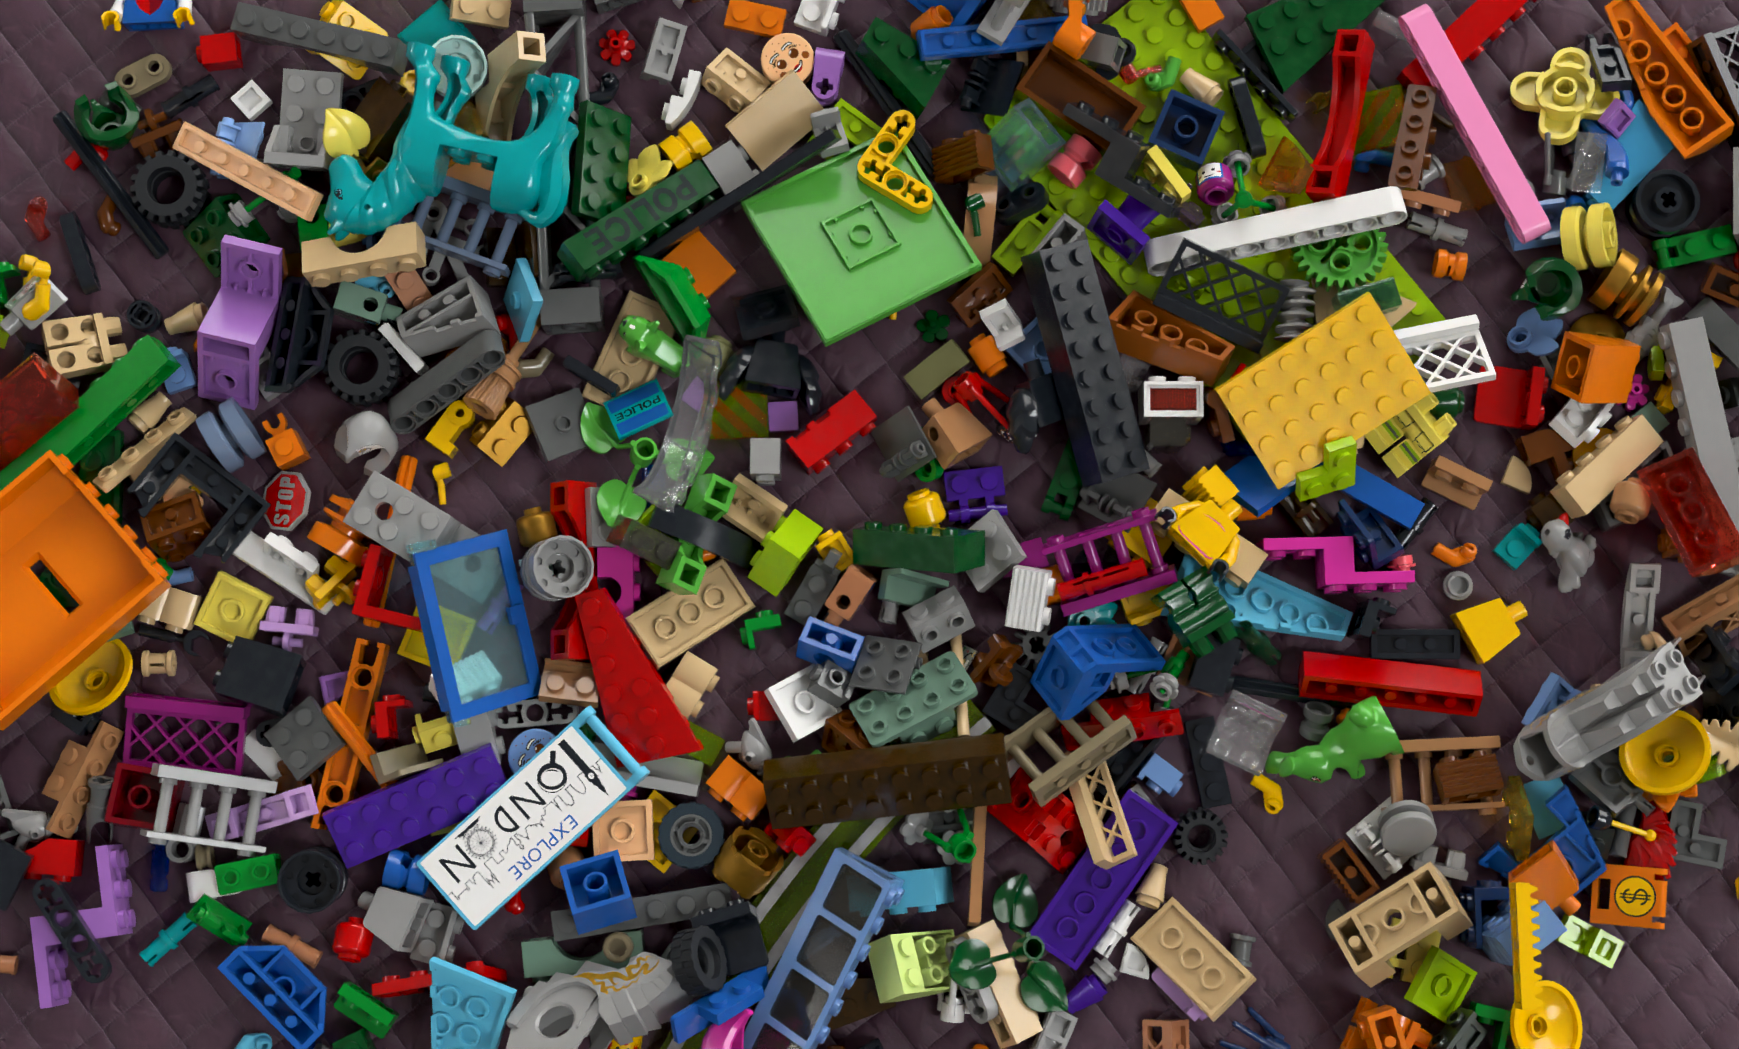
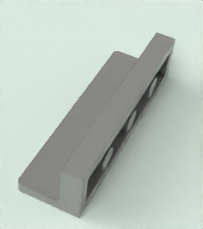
(666, 774)

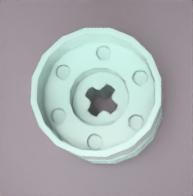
(467, 49)

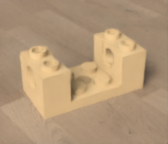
(1425, 906)

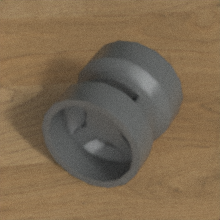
(1316, 720)

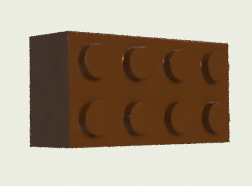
(1060, 80)

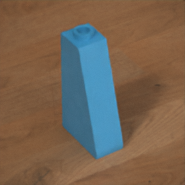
(1645, 149)

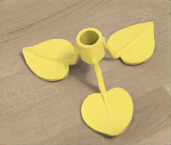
(345, 134)

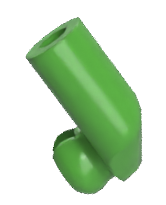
(1166, 78)

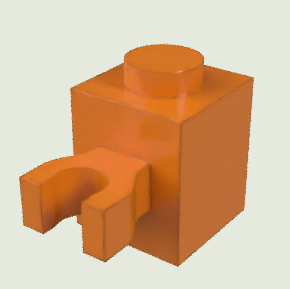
(285, 444)

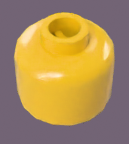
(924, 508)

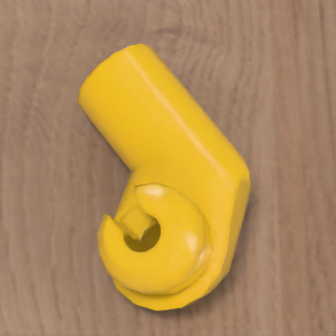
(1271, 793)

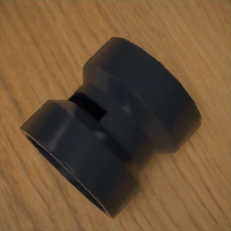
(149, 319)

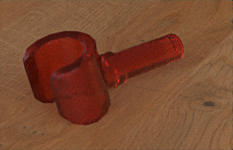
(1130, 74)

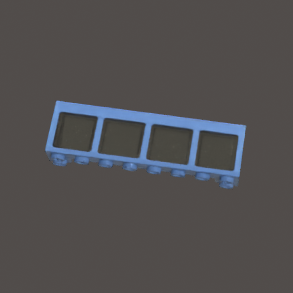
(823, 954)

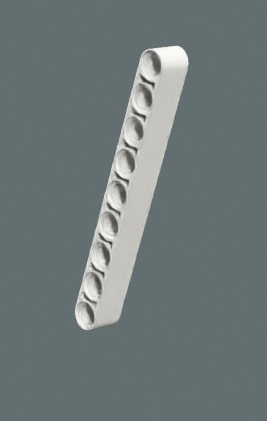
(1282, 229)

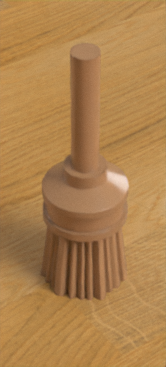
(490, 393)

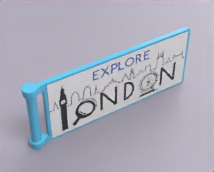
(529, 820)

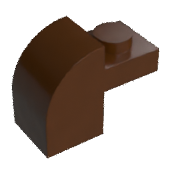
(1544, 446)

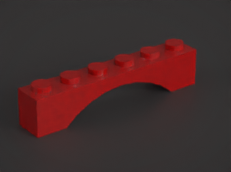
(1351, 72)
(569, 512)
(58, 858)

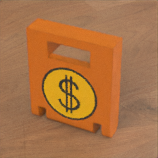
(1633, 897)

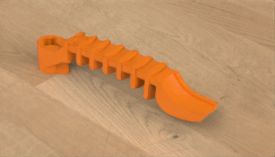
(1074, 35)

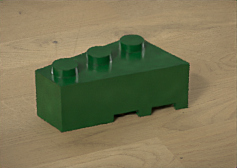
(897, 62)

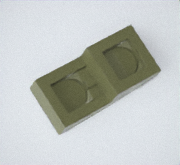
(937, 369)

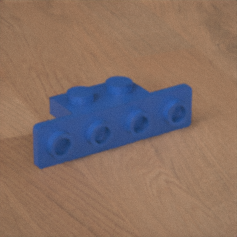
(720, 1005)

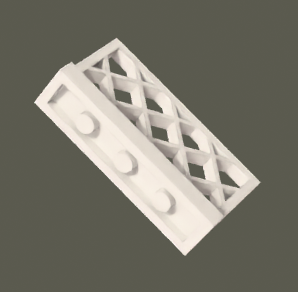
(1448, 336)

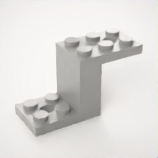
(411, 519)

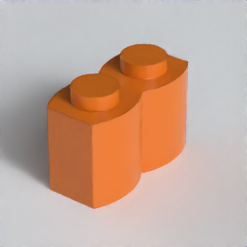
(739, 788)

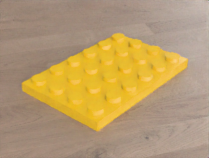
(1322, 388)

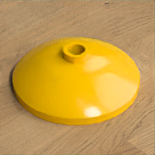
(95, 681)
(1676, 736)
(1550, 1025)

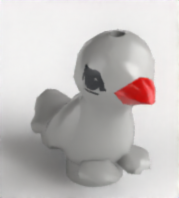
(1569, 550)

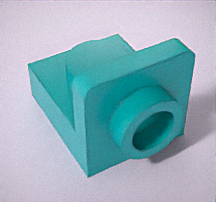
(1517, 545)

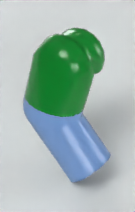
(177, 576)

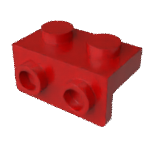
(385, 717)

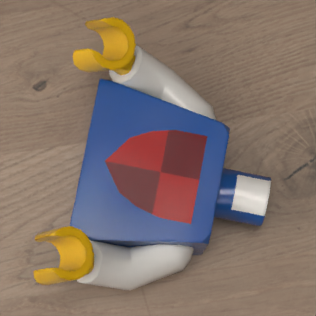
(148, 14)

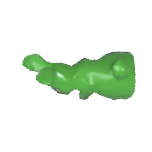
(1360, 736)

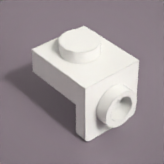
(1003, 324)

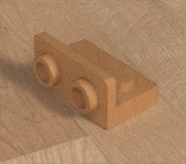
(1455, 482)

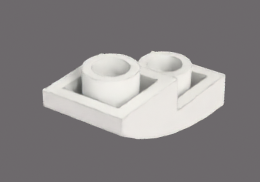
(678, 108)

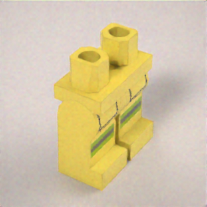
(1421, 432)

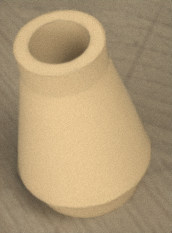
(1201, 87)
(187, 319)
(149, 412)
(1152, 888)

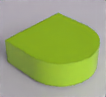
(1655, 364)

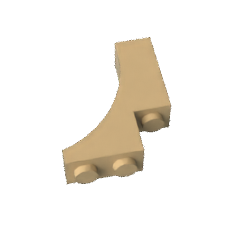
(508, 73)

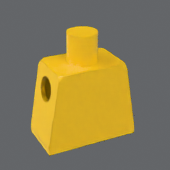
(1489, 627)

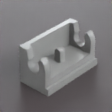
(663, 51)

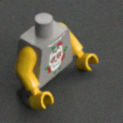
(35, 299)

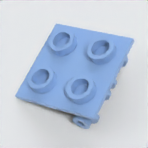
(241, 135)

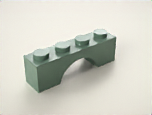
(545, 957)

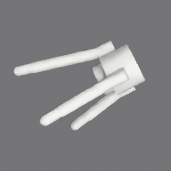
(952, 1007)

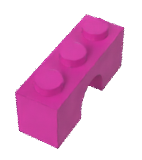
(621, 566)

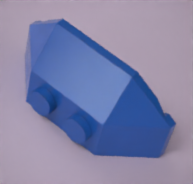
(280, 990)

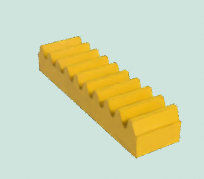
(1522, 946)

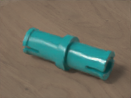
(167, 939)

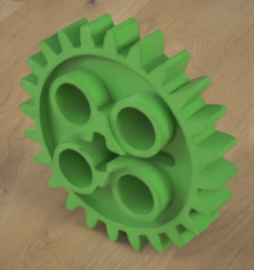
(1359, 263)

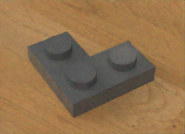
(1691, 846)

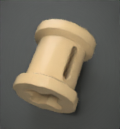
(166, 661)

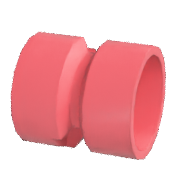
(1074, 161)

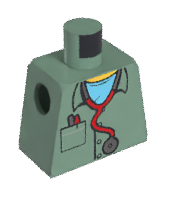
(352, 300)

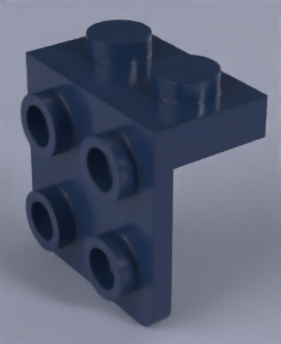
(1370, 535)
(1471, 902)

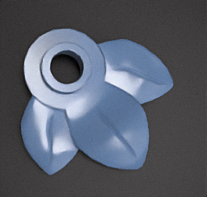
(1538, 334)

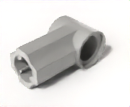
(171, 847)

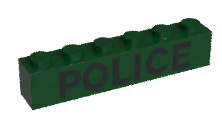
(638, 221)

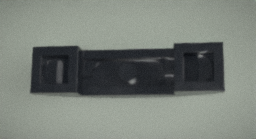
(706, 535)

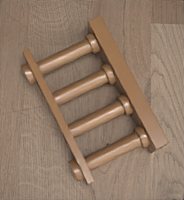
(1423, 752)

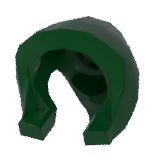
(107, 128)
(1553, 286)

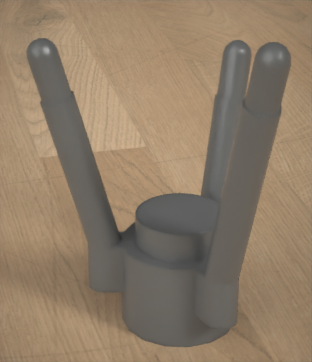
(1554, 180)

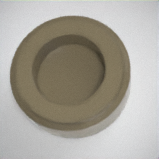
(618, 947)

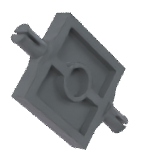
(1609, 786)

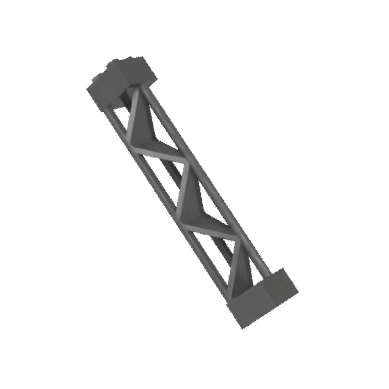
(568, 308)

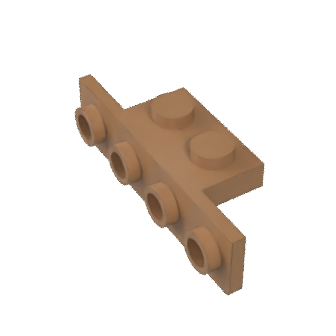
(71, 775)

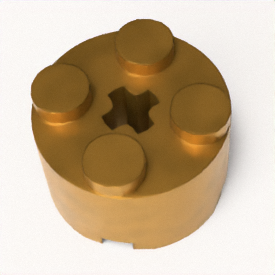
(747, 861)

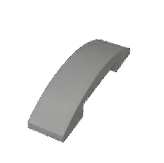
(1638, 609)

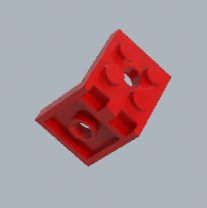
(371, 588)
(1042, 825)

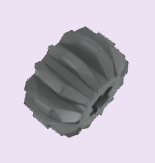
(1042, 635)

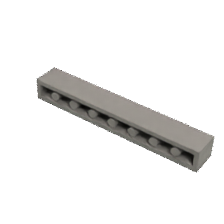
(1701, 406)

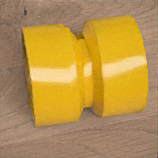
(685, 147)

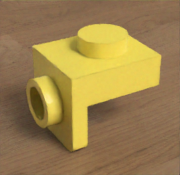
(434, 734)

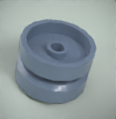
(227, 437)

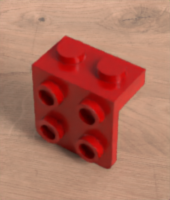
(1512, 398)

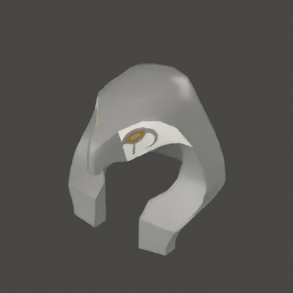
(363, 434)

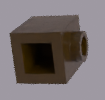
(1543, 509)

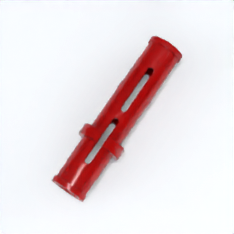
(1102, 579)

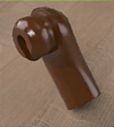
(106, 218)

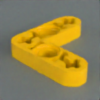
(884, 161)

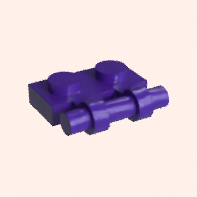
(972, 485)

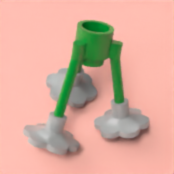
(954, 846)

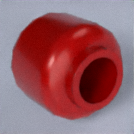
(352, 940)

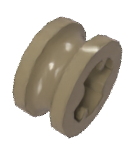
(205, 857)

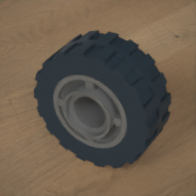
(686, 816)

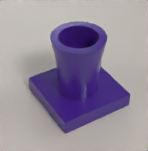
(1123, 226)

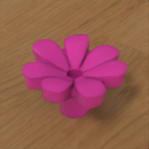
(1636, 394)

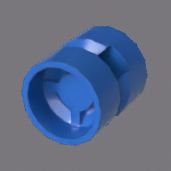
(403, 872)

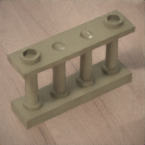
(1069, 767)

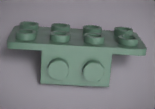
(923, 710)

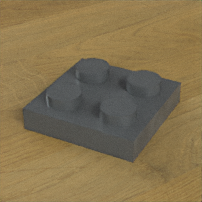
(305, 739)

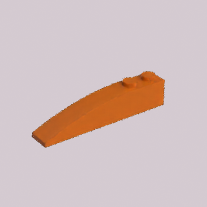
(1667, 83)

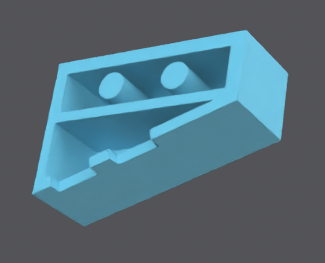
(924, 889)

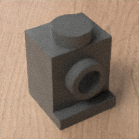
(830, 683)

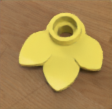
(647, 170)

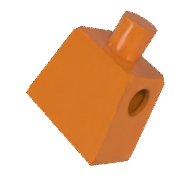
(1551, 875)

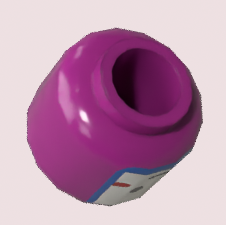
(1214, 183)

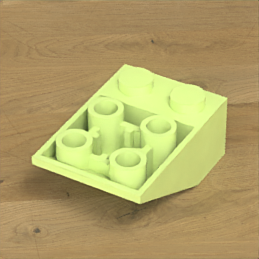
(910, 965)

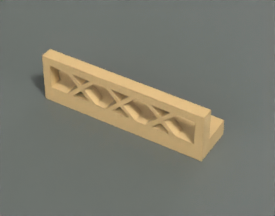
(1091, 818)

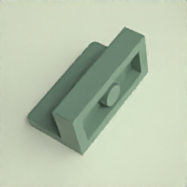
(908, 587)

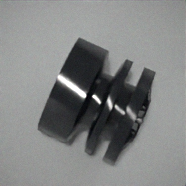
(295, 878)

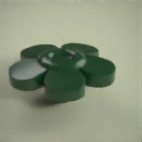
(934, 326)

